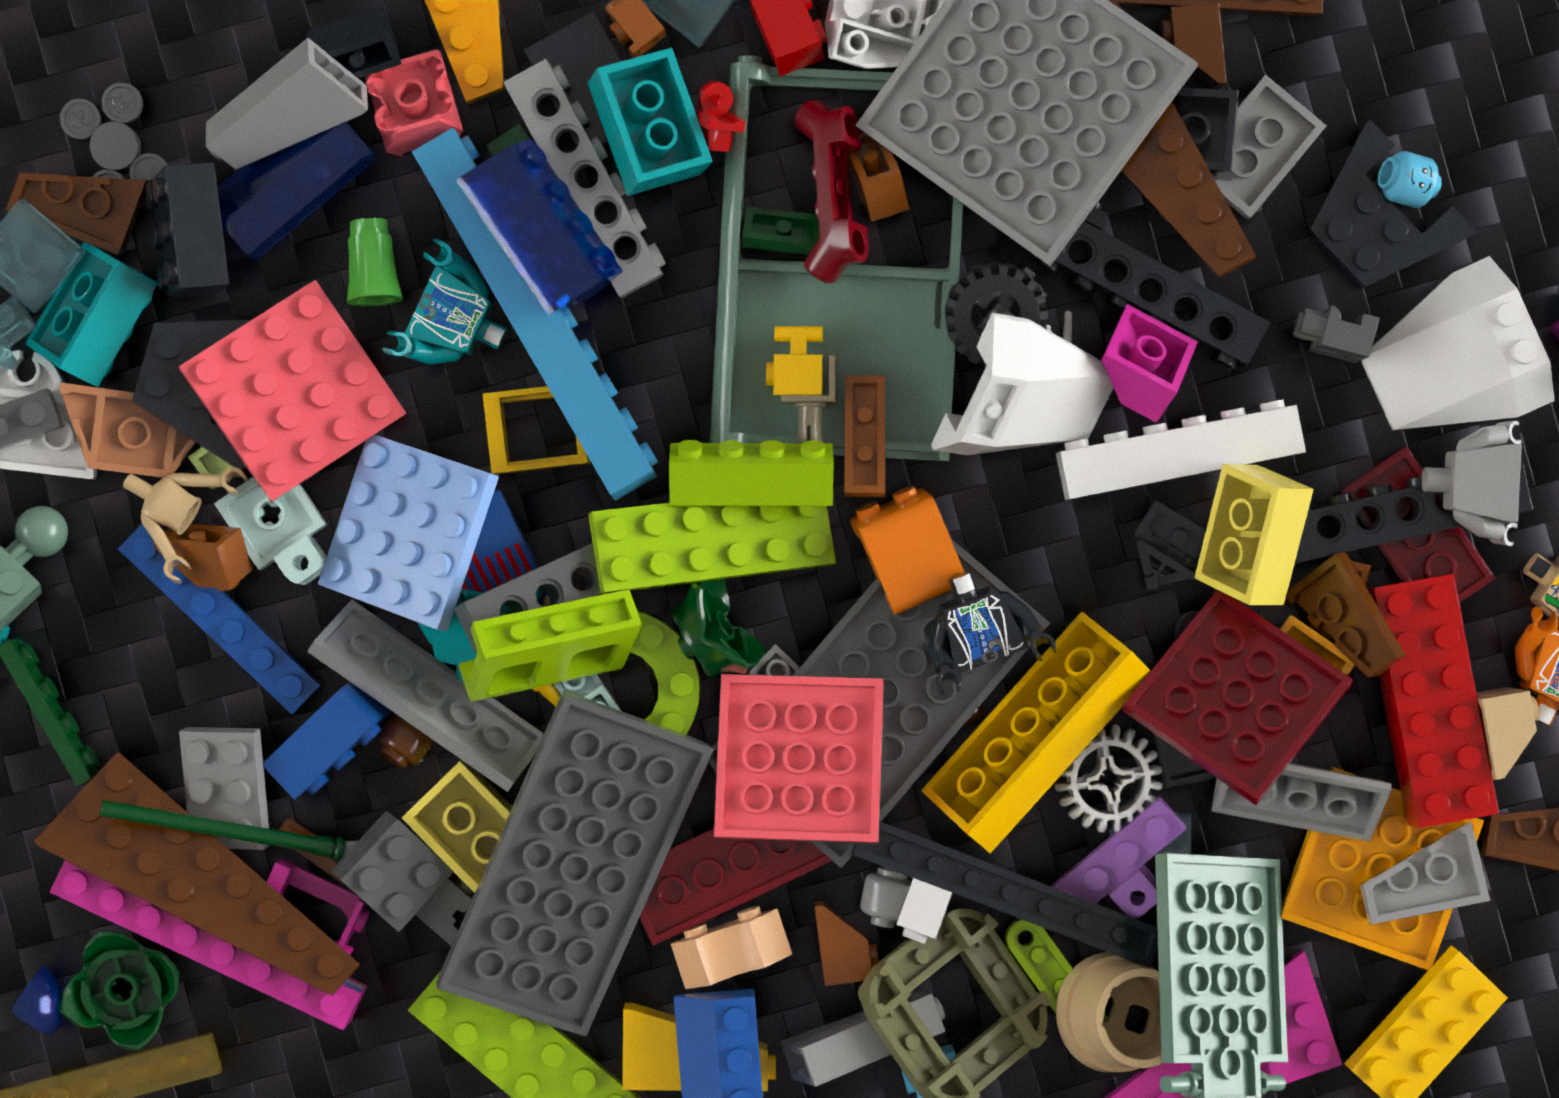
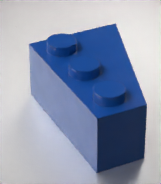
(326, 740)

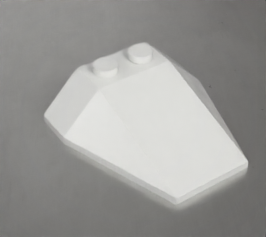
(1462, 355)

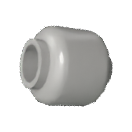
(884, 896)

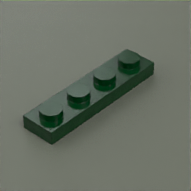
(41, 697)

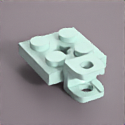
(280, 543)

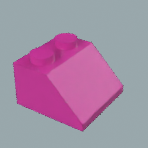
(1146, 362)

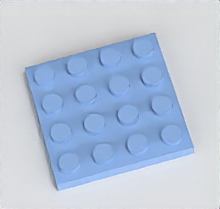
(408, 531)

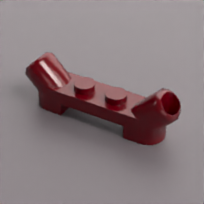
(841, 239)

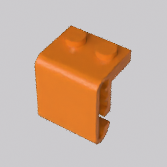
(907, 548)

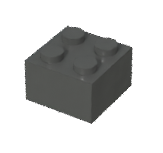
(392, 871)

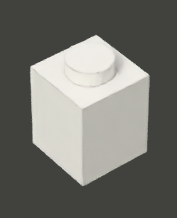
(923, 911)

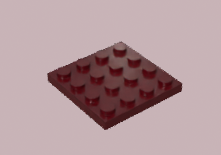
(1237, 696)

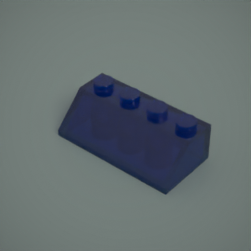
(284, 188)
(540, 226)

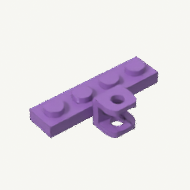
(1119, 861)

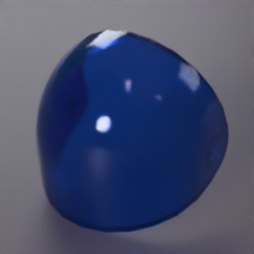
(40, 1003)

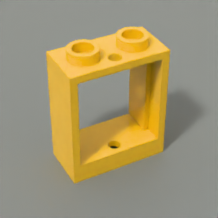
(497, 434)

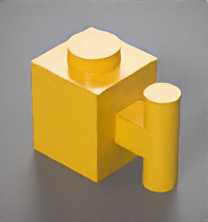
(798, 371)

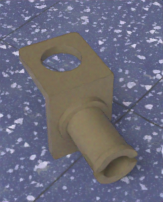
(811, 406)

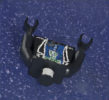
(980, 629)

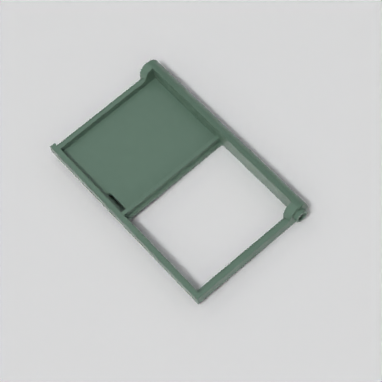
(870, 318)

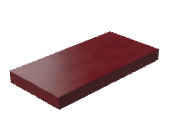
(1426, 554)

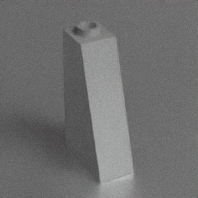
(286, 105)
(849, 1043)

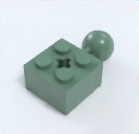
(38, 533)

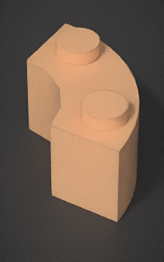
(731, 947)

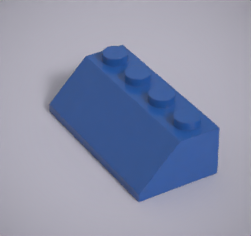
(718, 1044)

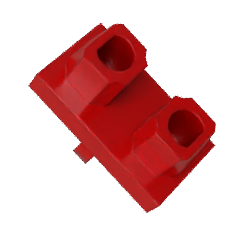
(715, 118)

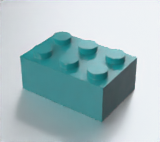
(649, 121)

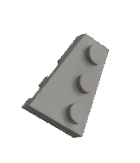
(1428, 881)

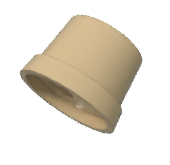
(1081, 1010)

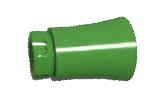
(371, 264)

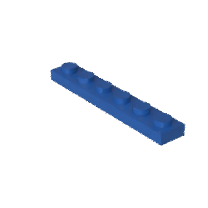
(227, 626)

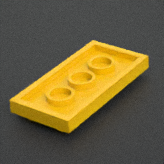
(1426, 1028)

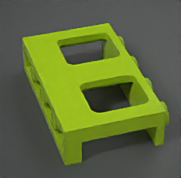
(551, 645)

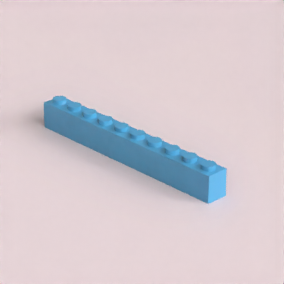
(548, 339)

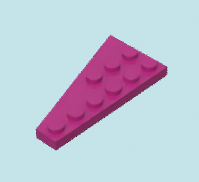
(1308, 1039)

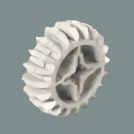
(1112, 797)

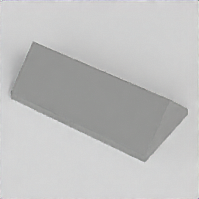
(1313, 801)

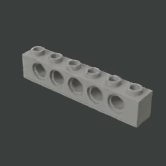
(527, 92)

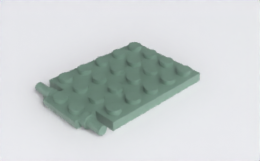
(1221, 974)

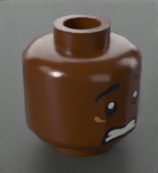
(403, 743)

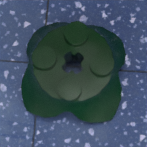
(709, 633)
(93, 998)

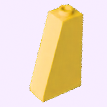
(652, 1051)

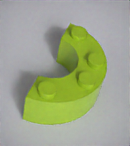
(675, 674)

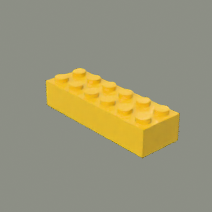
(1036, 732)

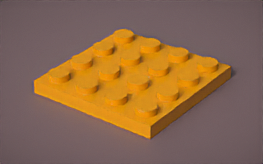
(1328, 878)

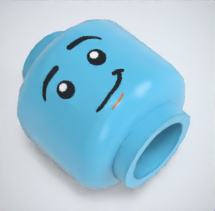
(1409, 179)

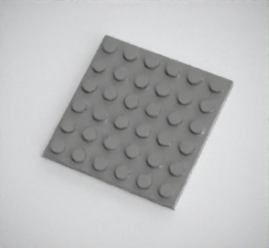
(1027, 108)

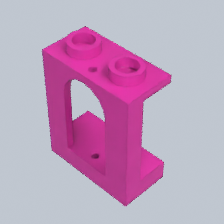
(350, 903)

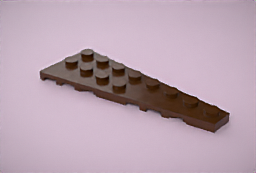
(1183, 191)
(190, 877)

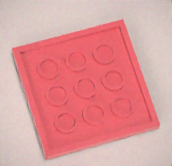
(292, 390)
(799, 758)

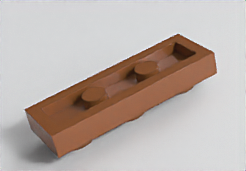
(864, 436)

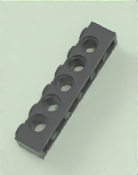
(521, 592)

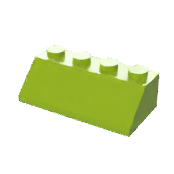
(751, 473)

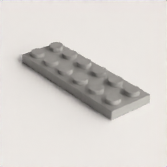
(426, 694)

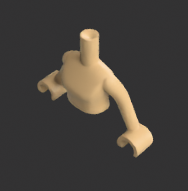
(174, 507)

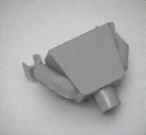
(1481, 481)

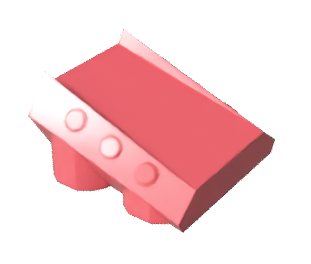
(413, 102)

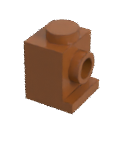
(635, 25)

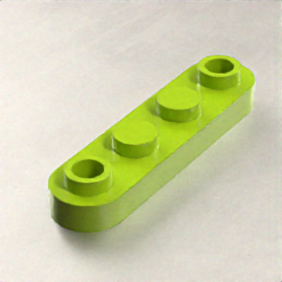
(1039, 959)

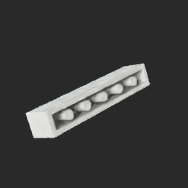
(1180, 451)

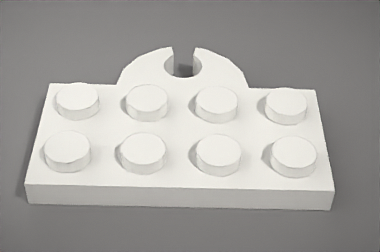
(52, 452)

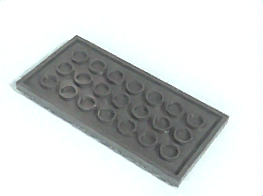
(915, 717)
(574, 864)

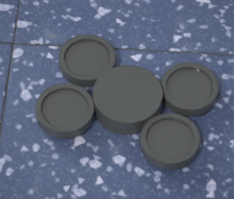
(112, 143)

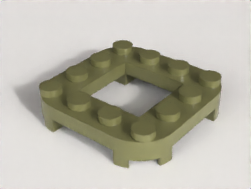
(1001, 978)

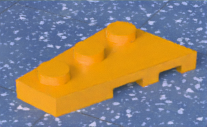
(472, 44)

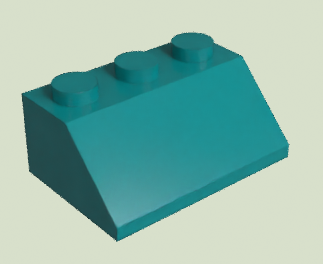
(91, 315)

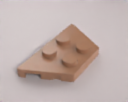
(121, 434)

